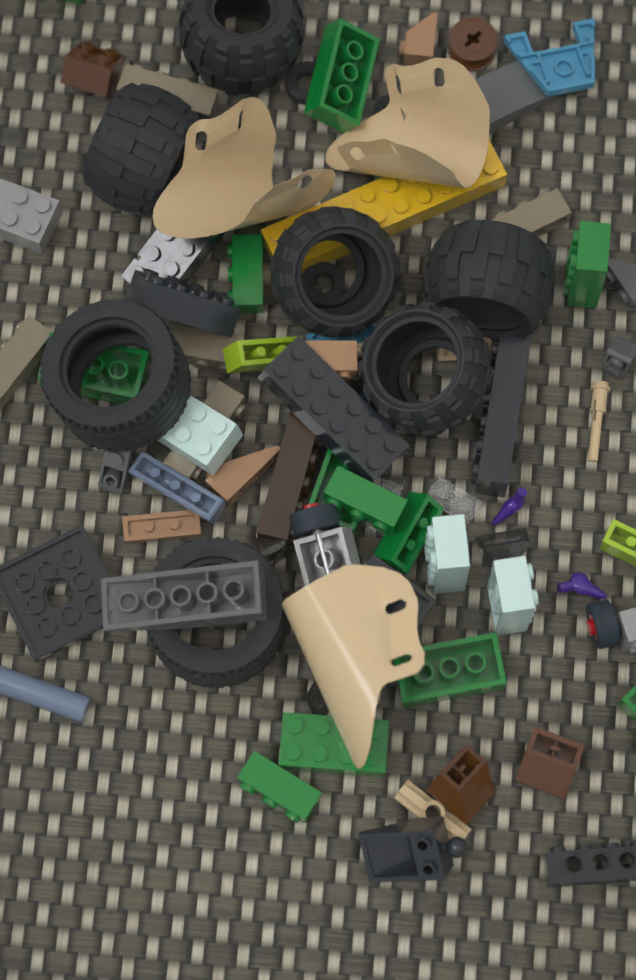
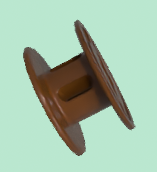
(469, 32)

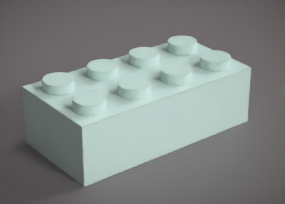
(203, 436)
(447, 554)
(511, 595)

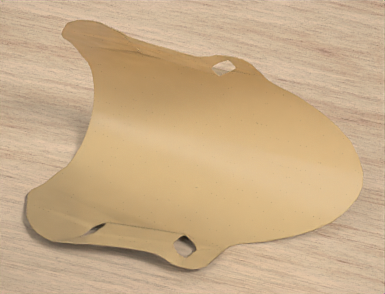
(441, 135)
(232, 178)
(353, 640)

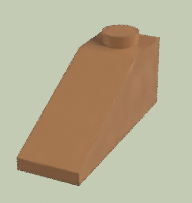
(239, 474)

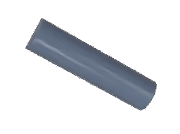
(177, 487)
(43, 695)

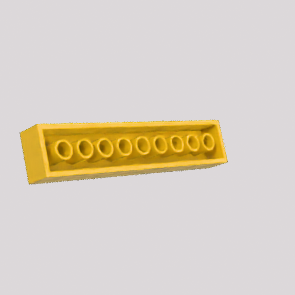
(395, 205)

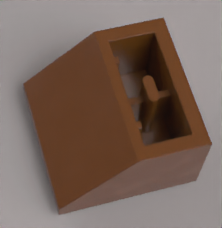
(92, 68)
(549, 762)
(463, 785)

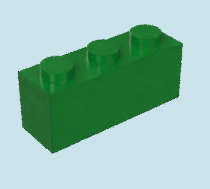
(246, 272)
(364, 500)
(403, 546)
(278, 788)

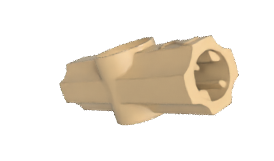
(418, 802)

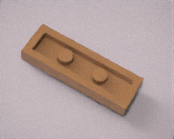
(161, 526)

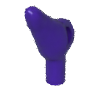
(511, 506)
(581, 585)

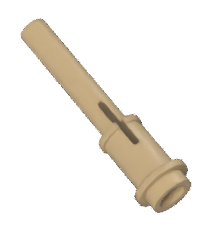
(598, 408)

